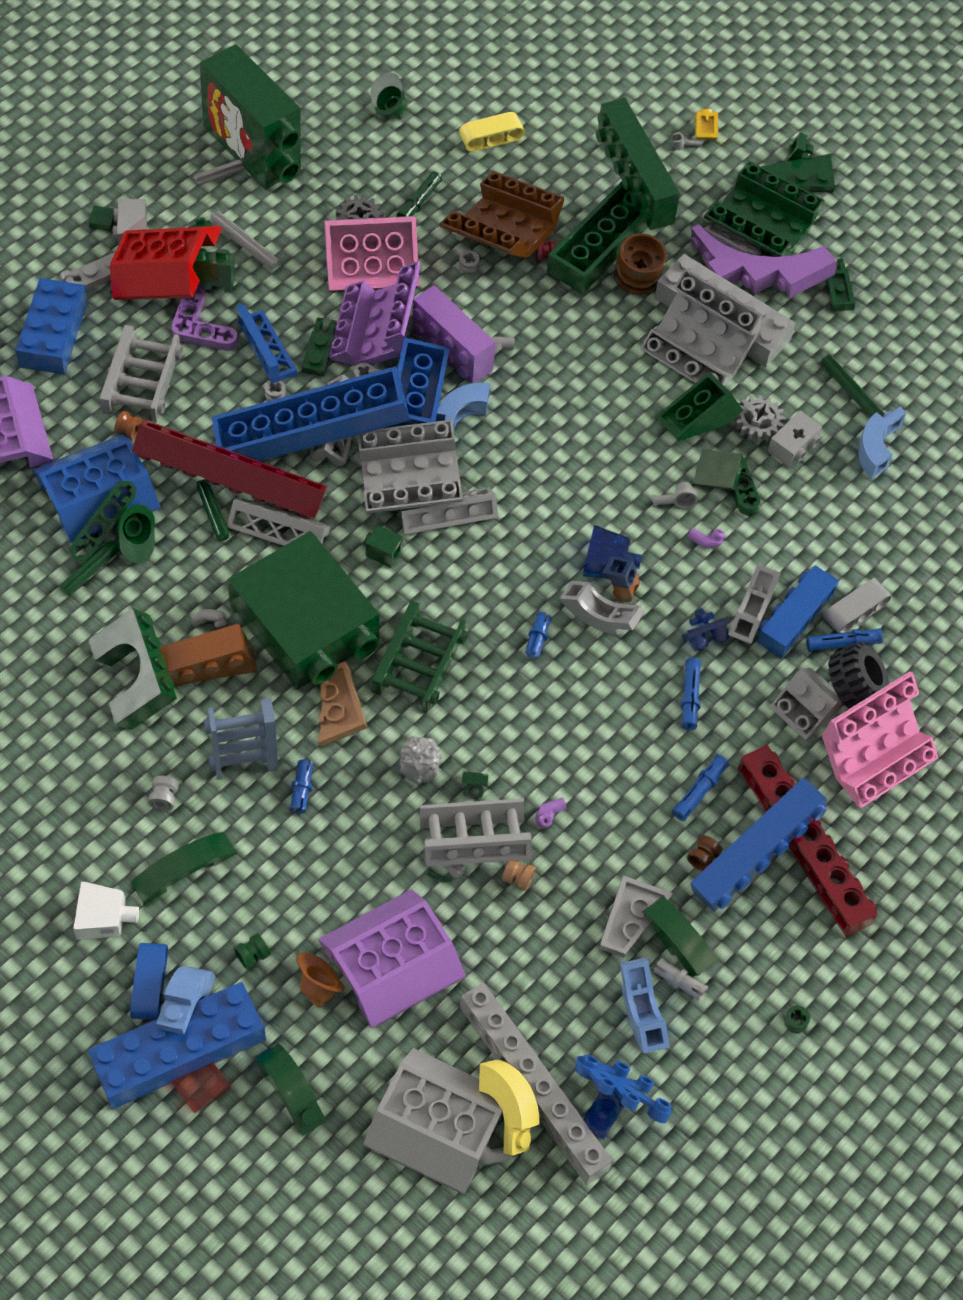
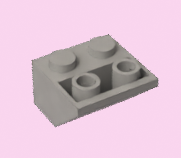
(807, 703)

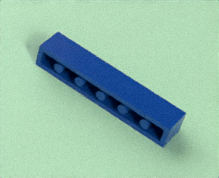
(759, 845)

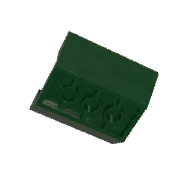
(767, 210)

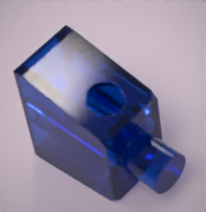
(603, 546)

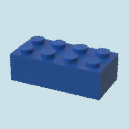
(51, 326)
(422, 377)

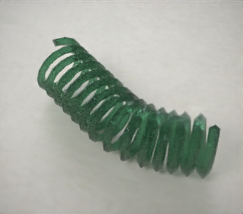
(445, 878)

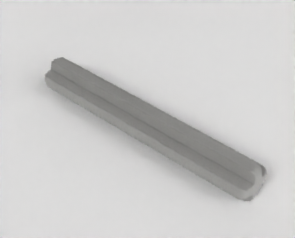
(218, 172)
(244, 240)

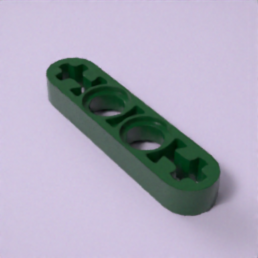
(99, 518)

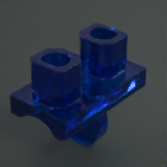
(697, 635)
(603, 1113)

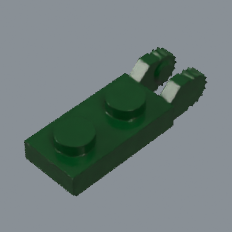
(840, 289)
(319, 348)

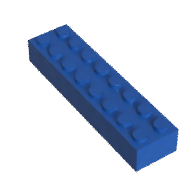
(314, 416)

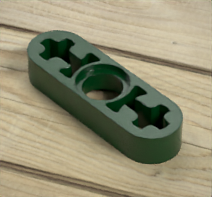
(740, 493)

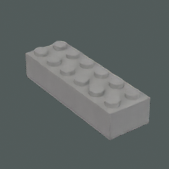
(775, 328)

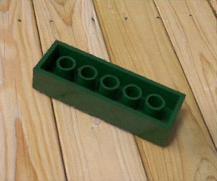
(637, 164)
(596, 241)

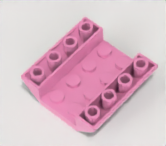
(878, 742)

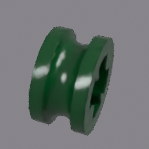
(803, 1015)

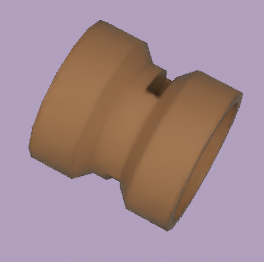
(519, 874)

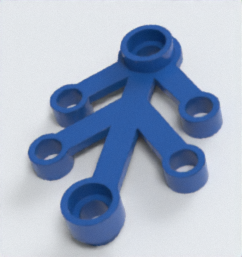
(626, 1089)

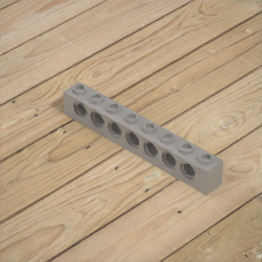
(554, 1107)

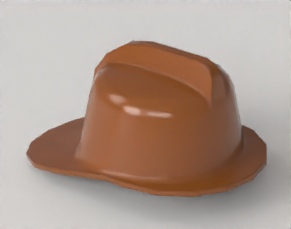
(318, 979)

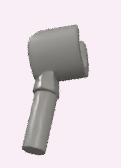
(679, 141)

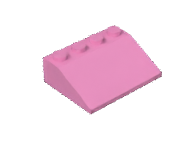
(369, 250)

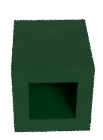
(383, 546)

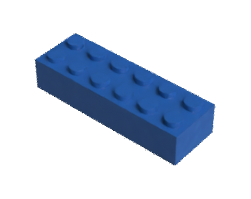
(154, 1057)

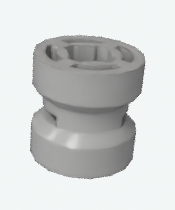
(163, 792)

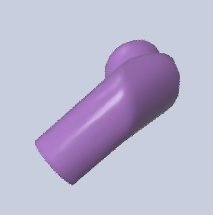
(707, 541)
(547, 810)

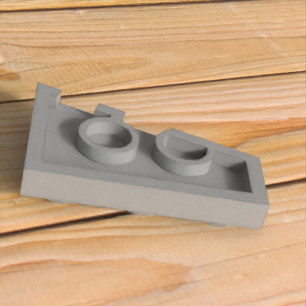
(626, 918)

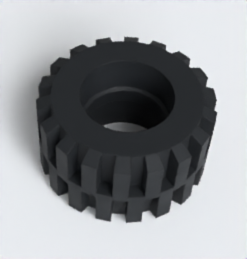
(857, 673)

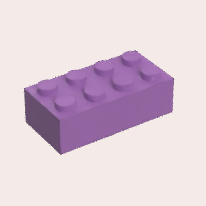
(446, 325)

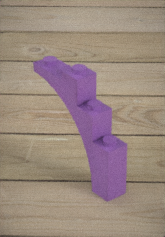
(790, 273)

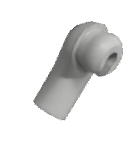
(503, 343)
(207, 616)
(493, 1156)

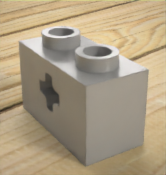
(794, 439)

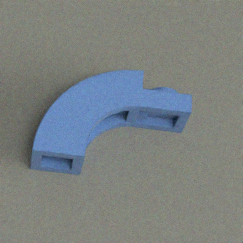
(463, 402)
(872, 451)
(181, 996)
(641, 1006)

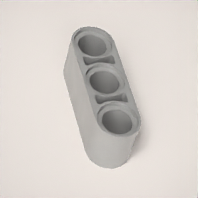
(857, 606)

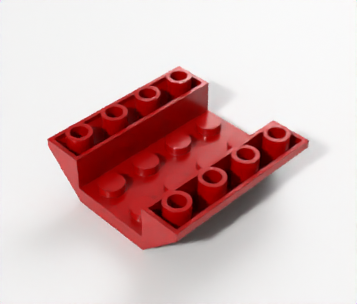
(158, 262)

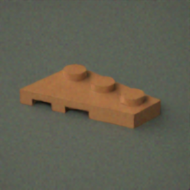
(341, 708)

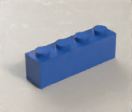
(797, 611)

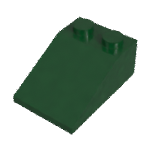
(700, 409)

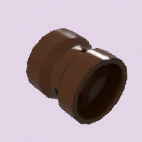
(704, 853)

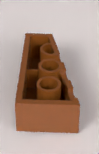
(210, 656)

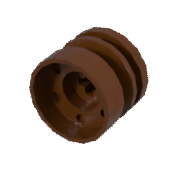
(640, 264)

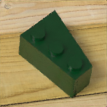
(215, 269)

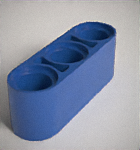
(149, 981)

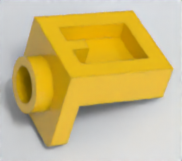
(706, 125)

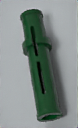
(431, 182)

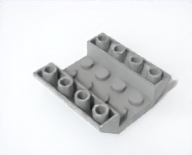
(703, 331)
(410, 466)
(434, 1121)

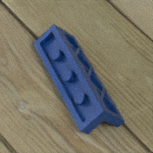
(261, 347)

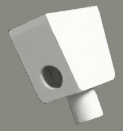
(101, 912)

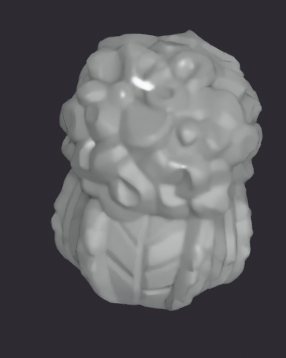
(420, 759)

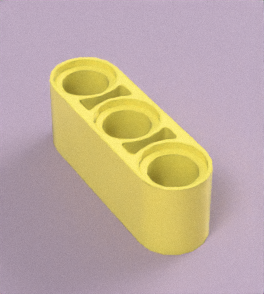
(491, 131)

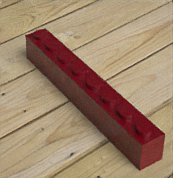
(228, 469)

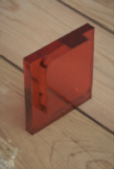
(201, 1086)

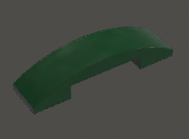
(182, 863)

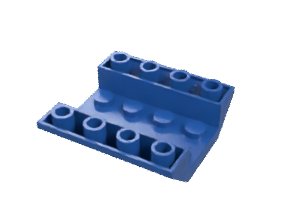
(85, 478)

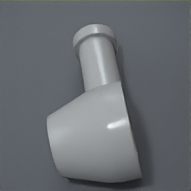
(683, 498)

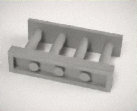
(123, 359)
(475, 849)

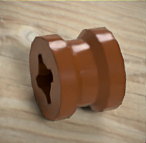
(127, 425)

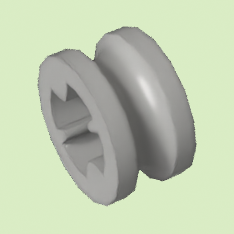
(469, 267)
(274, 386)

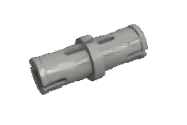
(680, 979)

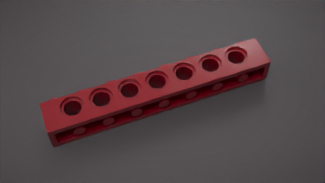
(849, 918)

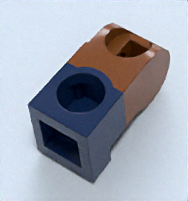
(623, 577)

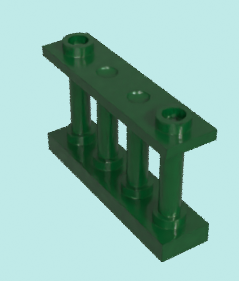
(403, 638)

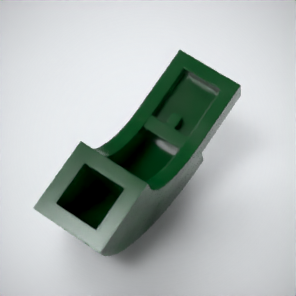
(292, 1088)

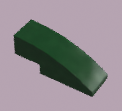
(680, 937)

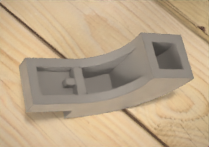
(754, 604)
(598, 611)

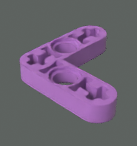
(194, 327)

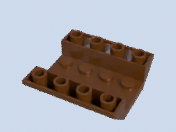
(508, 216)

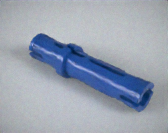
(844, 640)
(690, 702)
(707, 779)

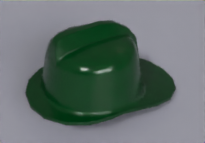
(388, 96)
(136, 533)

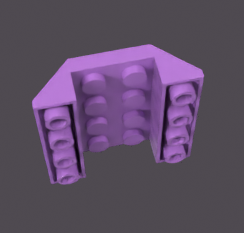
(373, 321)
(21, 424)
(394, 957)

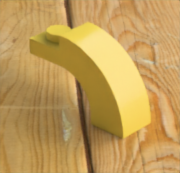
(516, 1101)

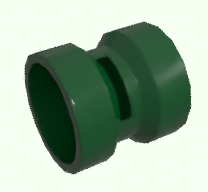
(252, 951)

